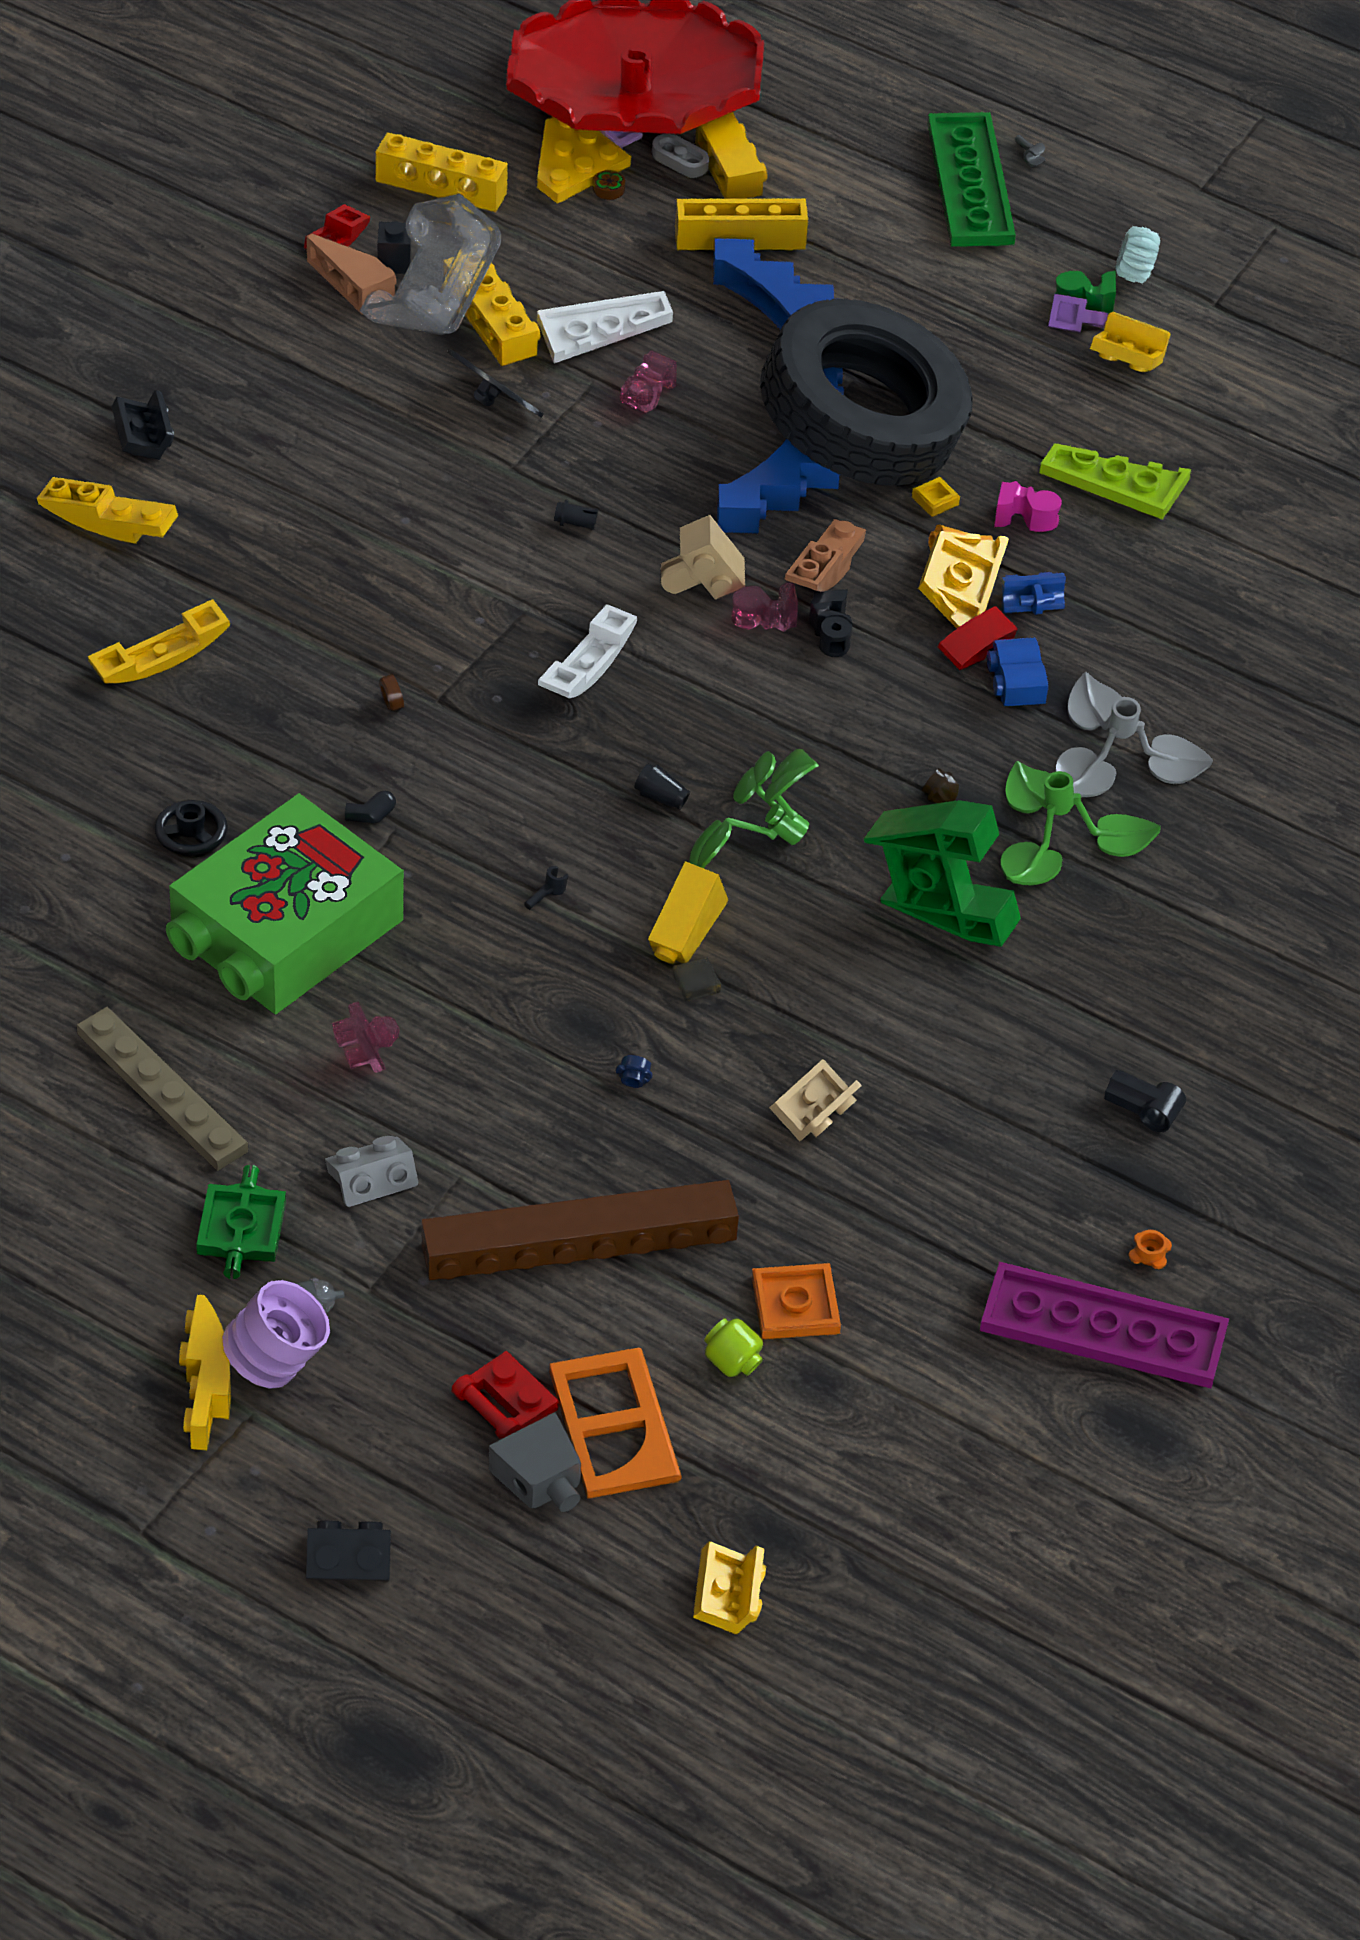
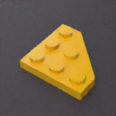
(573, 159)

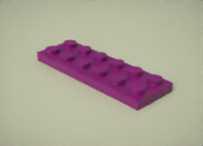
(1104, 1325)

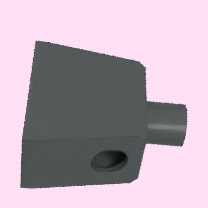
(538, 1464)

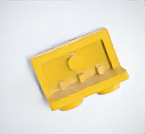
(1131, 342)
(729, 1587)

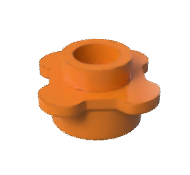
(1152, 1241)

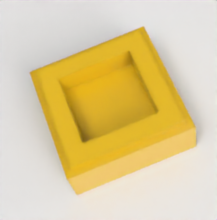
(935, 496)

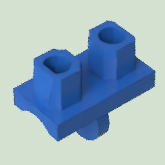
(1033, 592)

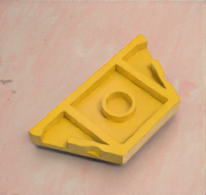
(962, 574)

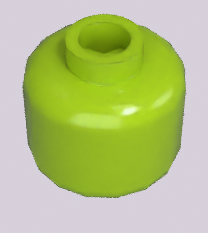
(733, 1347)

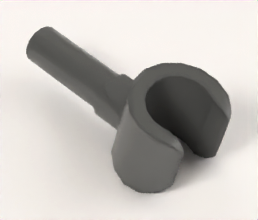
(1032, 153)

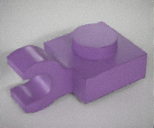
(1071, 313)

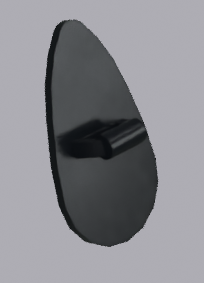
(488, 398)

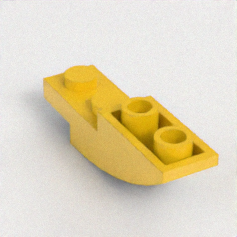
(100, 511)
(205, 1371)

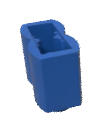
(1018, 672)

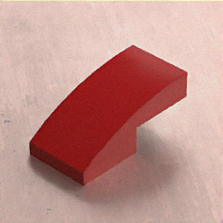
(342, 225)
(975, 637)

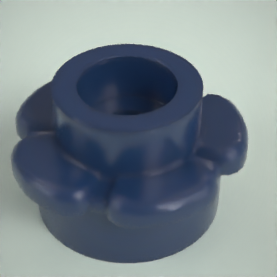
(634, 1071)

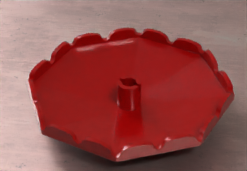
(636, 65)

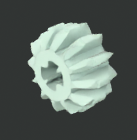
(1137, 254)

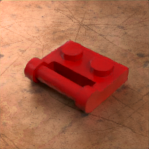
(512, 1388)

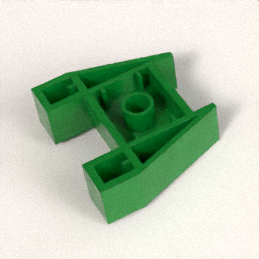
(930, 873)

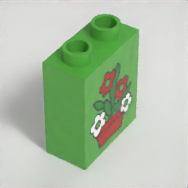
(285, 904)

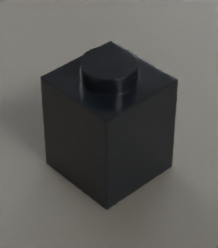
(394, 246)

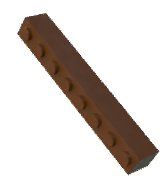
(579, 1230)

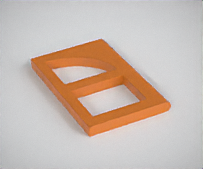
(656, 1459)

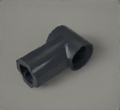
(1154, 1104)

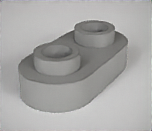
(680, 155)

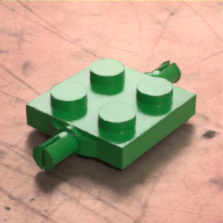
(241, 1222)

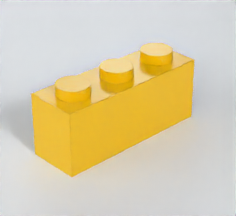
(732, 158)

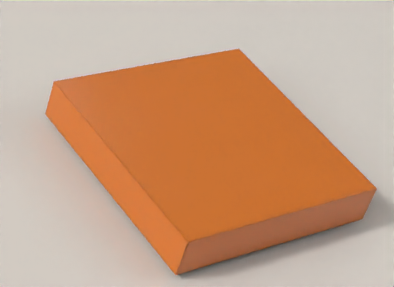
(796, 1301)

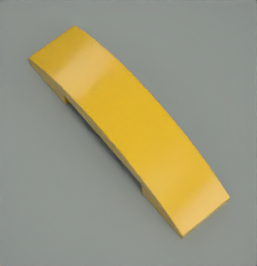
(161, 652)

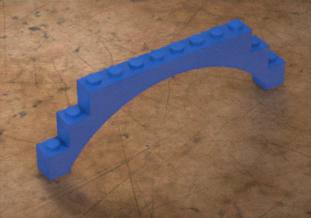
(787, 472)

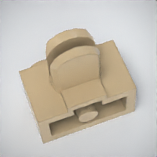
(704, 558)

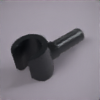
(552, 886)

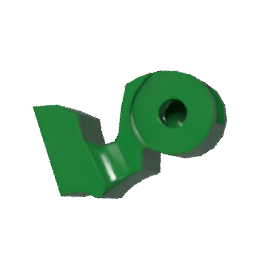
(1077, 285)

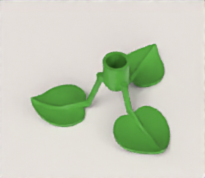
(1029, 791)
(781, 817)

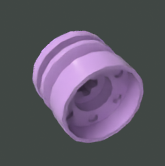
(276, 1334)

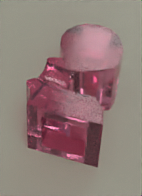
(645, 387)
(755, 607)

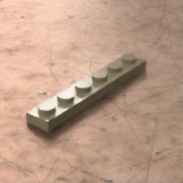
(162, 1088)

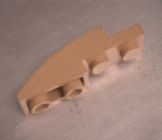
(829, 558)

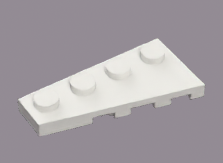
(596, 324)

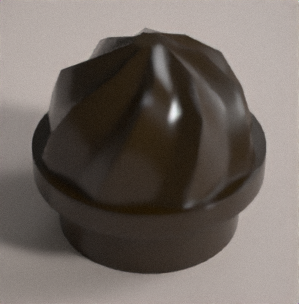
(941, 787)

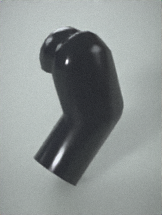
(373, 810)

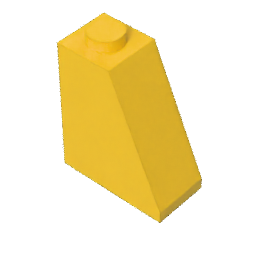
(687, 914)

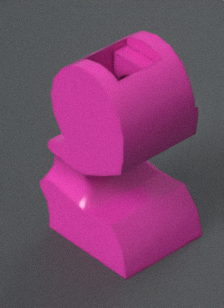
(1037, 508)

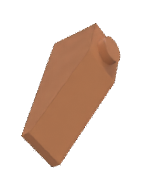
(349, 270)

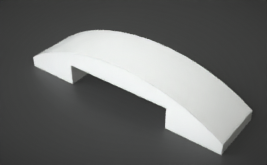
(592, 656)

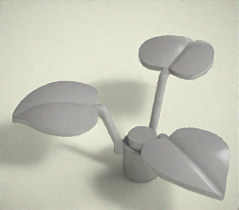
(1097, 705)

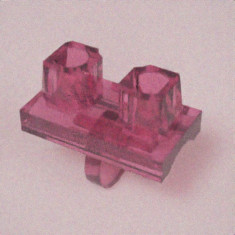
(363, 1039)

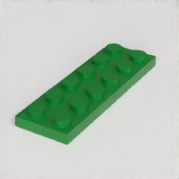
(971, 179)

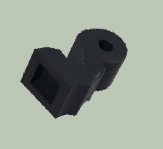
(831, 622)

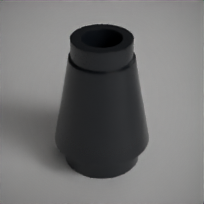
(661, 787)

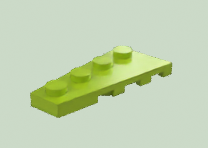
(1130, 484)

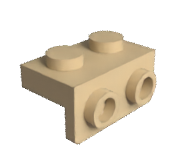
(813, 1099)

